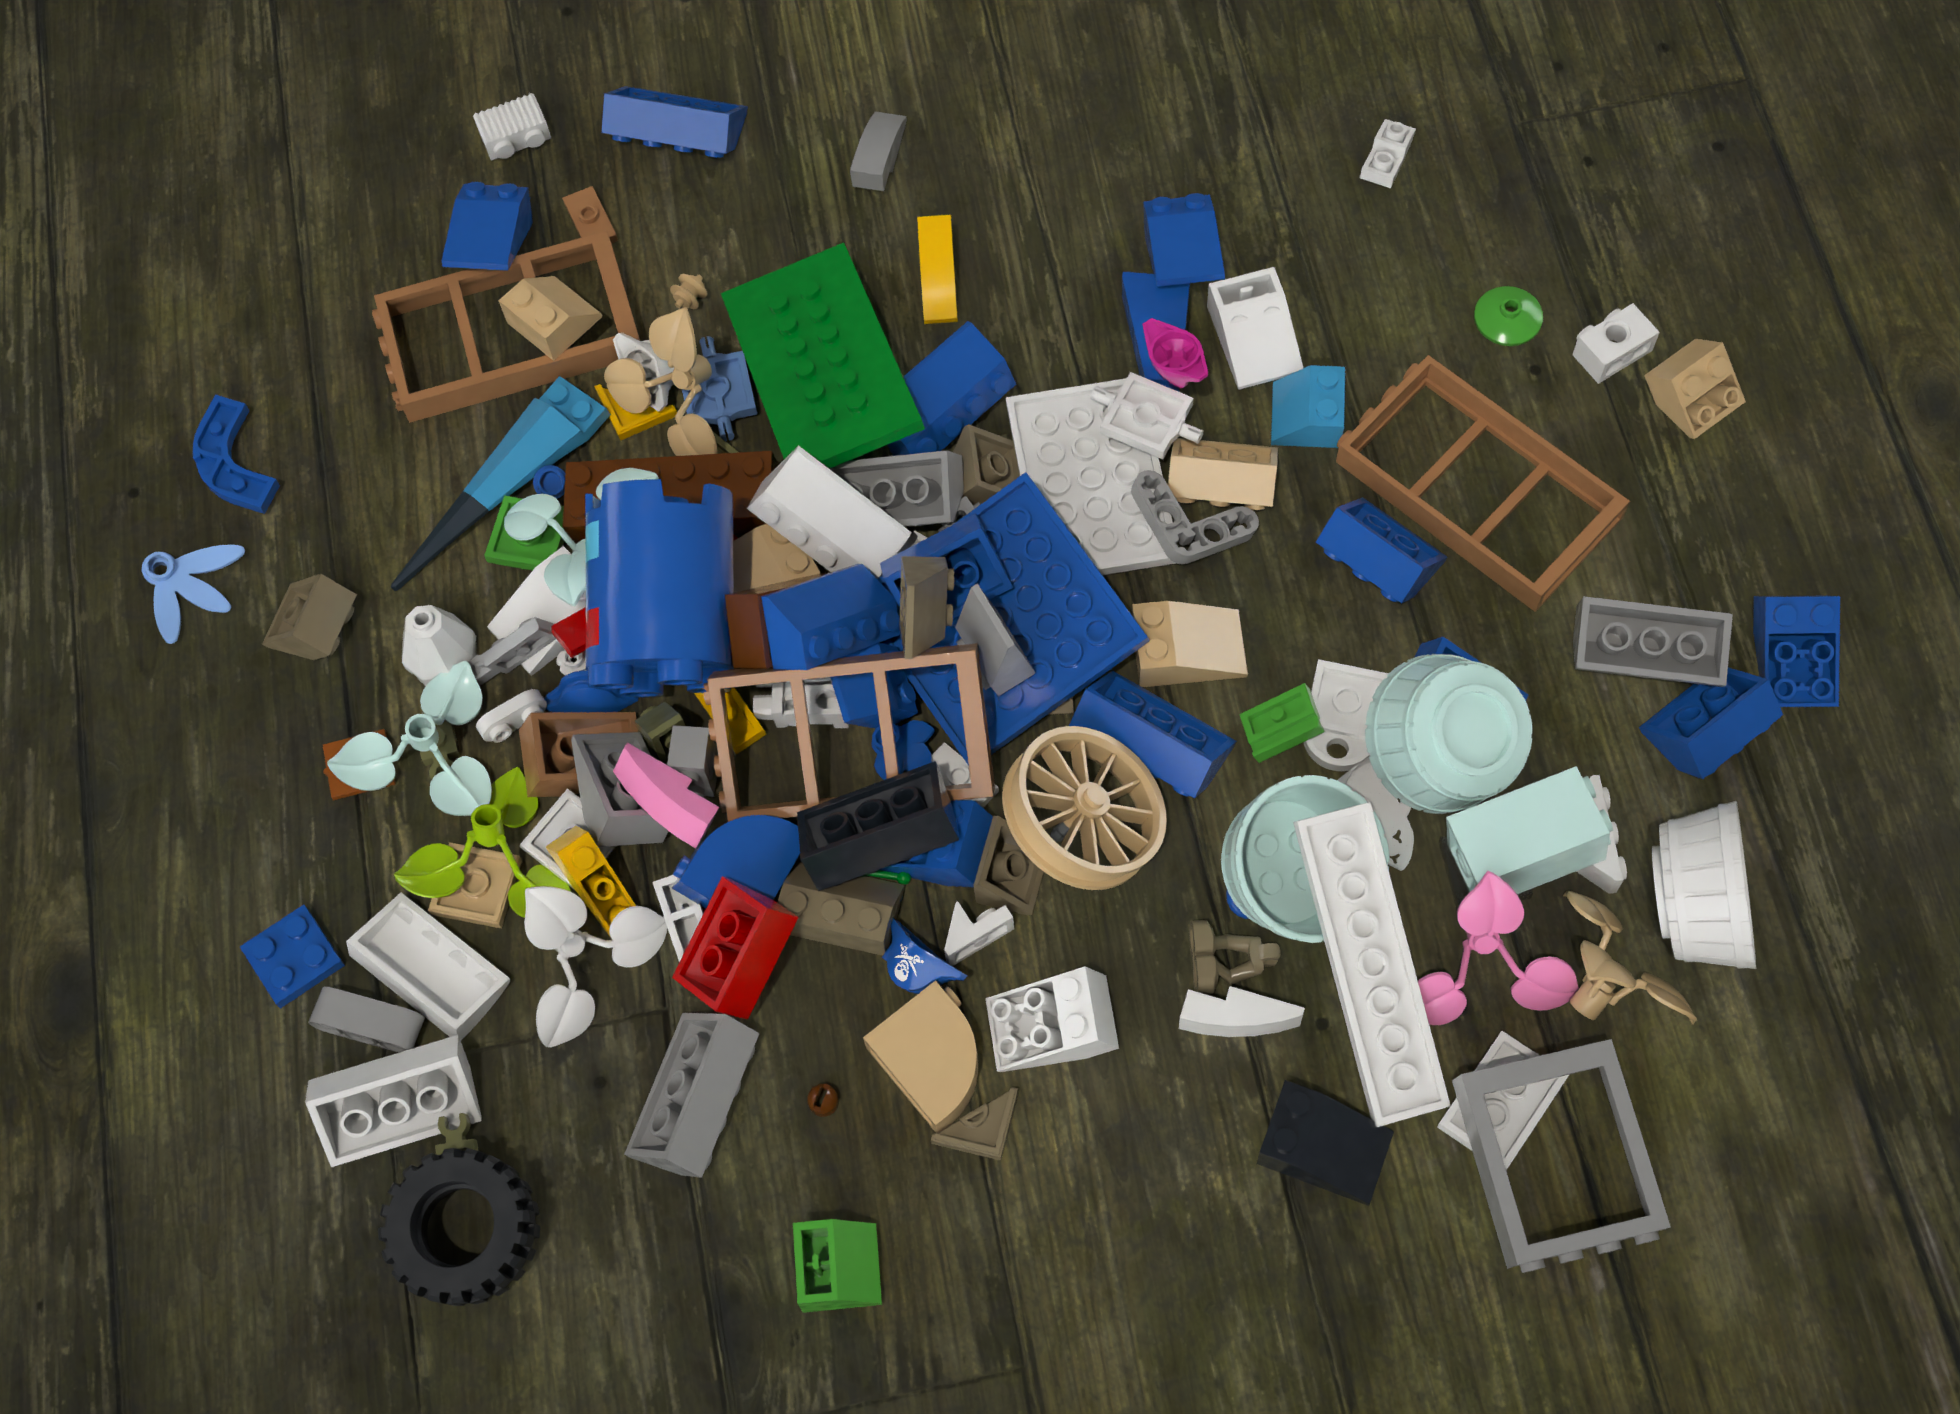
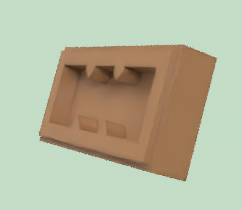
(588, 213)

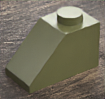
(656, 728)

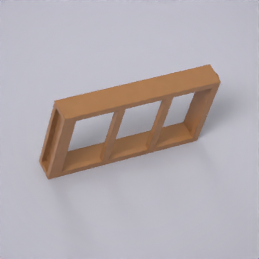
(512, 378)
(1517, 436)
(972, 707)

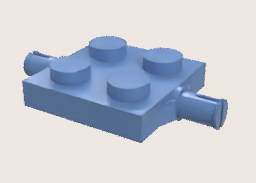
(726, 393)

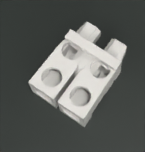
(779, 706)

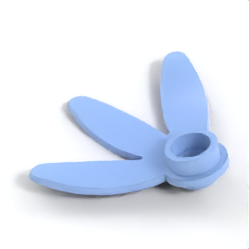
(178, 579)

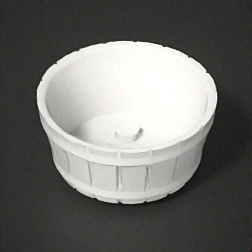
(1704, 888)

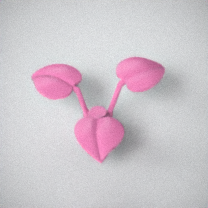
(1483, 915)

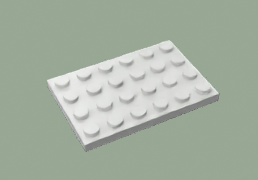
(1087, 475)

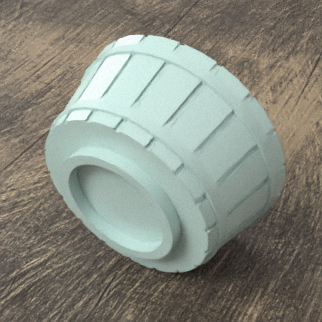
(1447, 733)
(1265, 860)

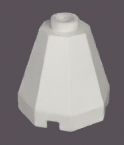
(435, 642)

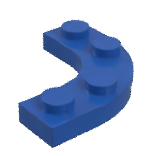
(214, 458)

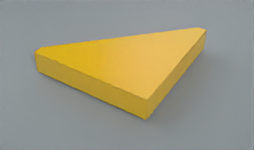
(627, 423)

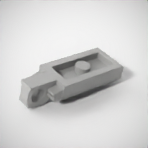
(512, 650)

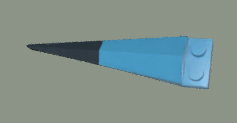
(539, 438)

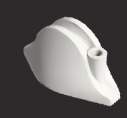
(654, 366)

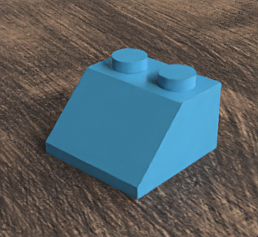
(1309, 407)

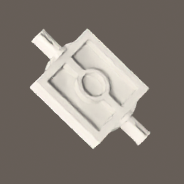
(1146, 415)

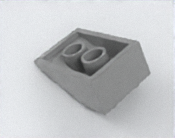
(1000, 656)
(606, 805)

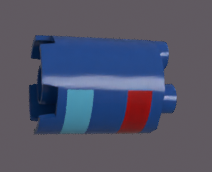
(657, 587)

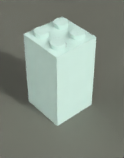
(1531, 833)

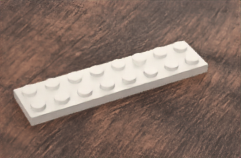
(1371, 964)

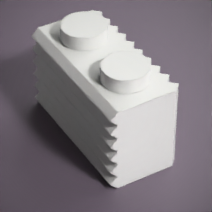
(512, 127)

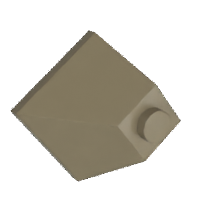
(987, 463)

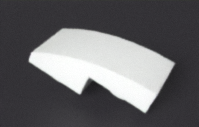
(1387, 153)

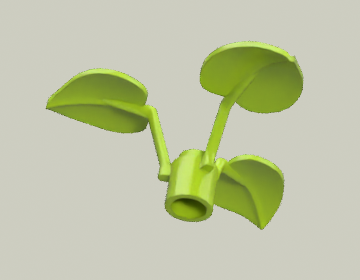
(436, 869)

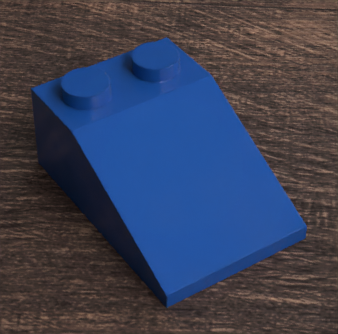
(487, 226)
(1183, 240)

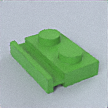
(1282, 723)

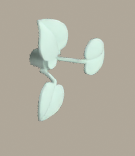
(530, 518)
(459, 789)

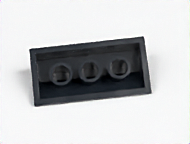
(876, 826)

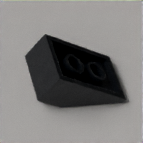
(1325, 1144)

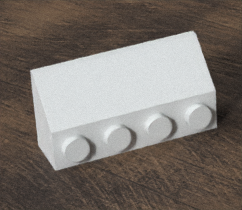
(826, 515)
(392, 1100)

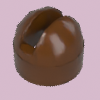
(830, 1101)

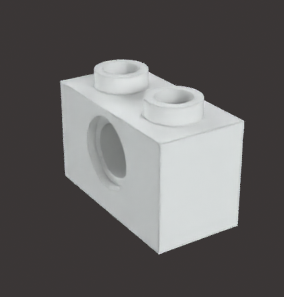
(1605, 358)

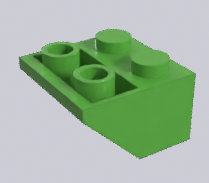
(836, 1265)

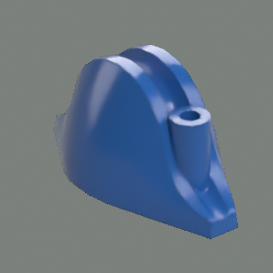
(576, 696)

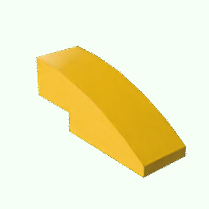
(937, 269)

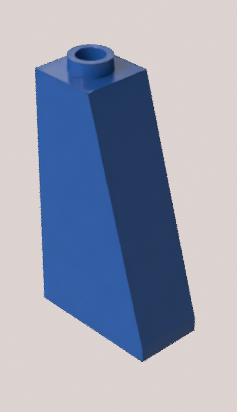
(1146, 301)

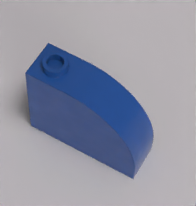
(747, 850)

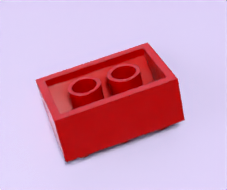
(734, 948)

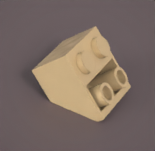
(1696, 386)

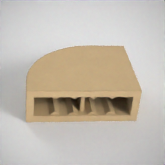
(929, 1054)

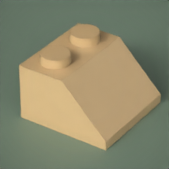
(548, 313)

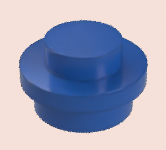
(550, 481)

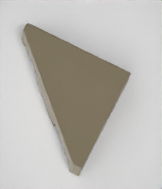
(983, 1129)

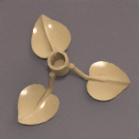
(671, 340)
(1604, 971)

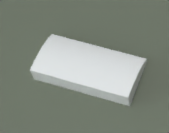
(428, 966)

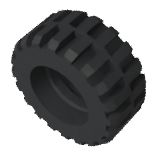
(409, 1217)

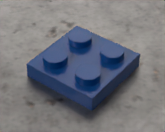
(292, 956)

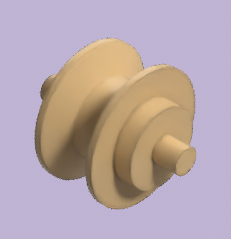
(688, 291)

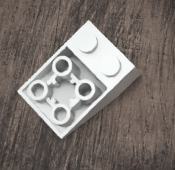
(1254, 327)
(1052, 1021)

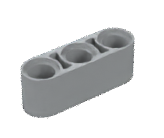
(366, 1020)

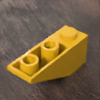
(590, 875)

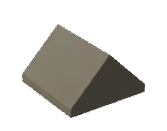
(1006, 872)

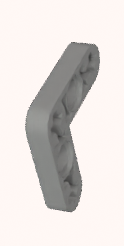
(1181, 529)

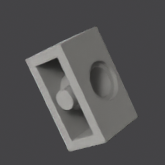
(693, 756)

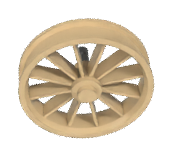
(1084, 808)

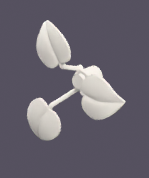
(554, 923)

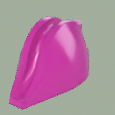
(1174, 353)

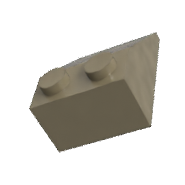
(924, 603)

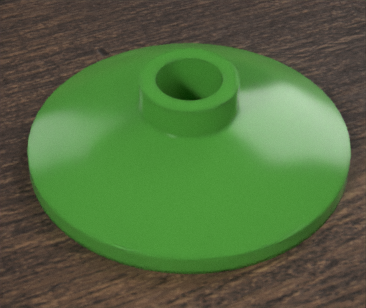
(1505, 326)

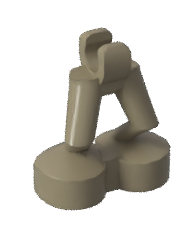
(1206, 966)

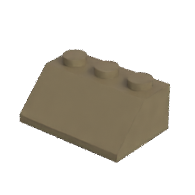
(845, 915)

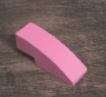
(665, 795)

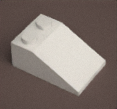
(532, 601)

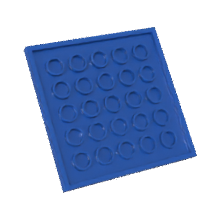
(1056, 611)

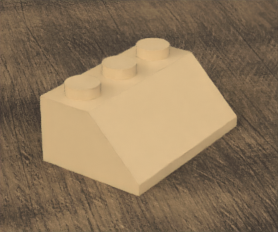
(1223, 473)

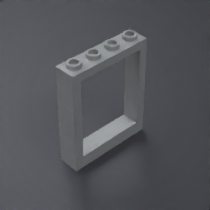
(1470, 1095)

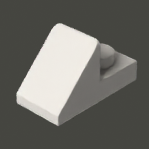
(969, 938)

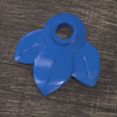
(909, 746)

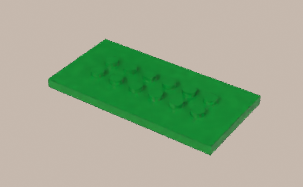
(821, 359)

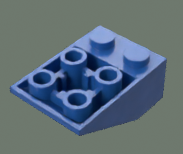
(1799, 648)
(957, 861)

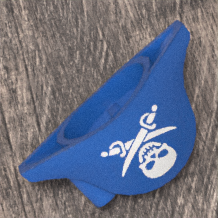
(914, 964)

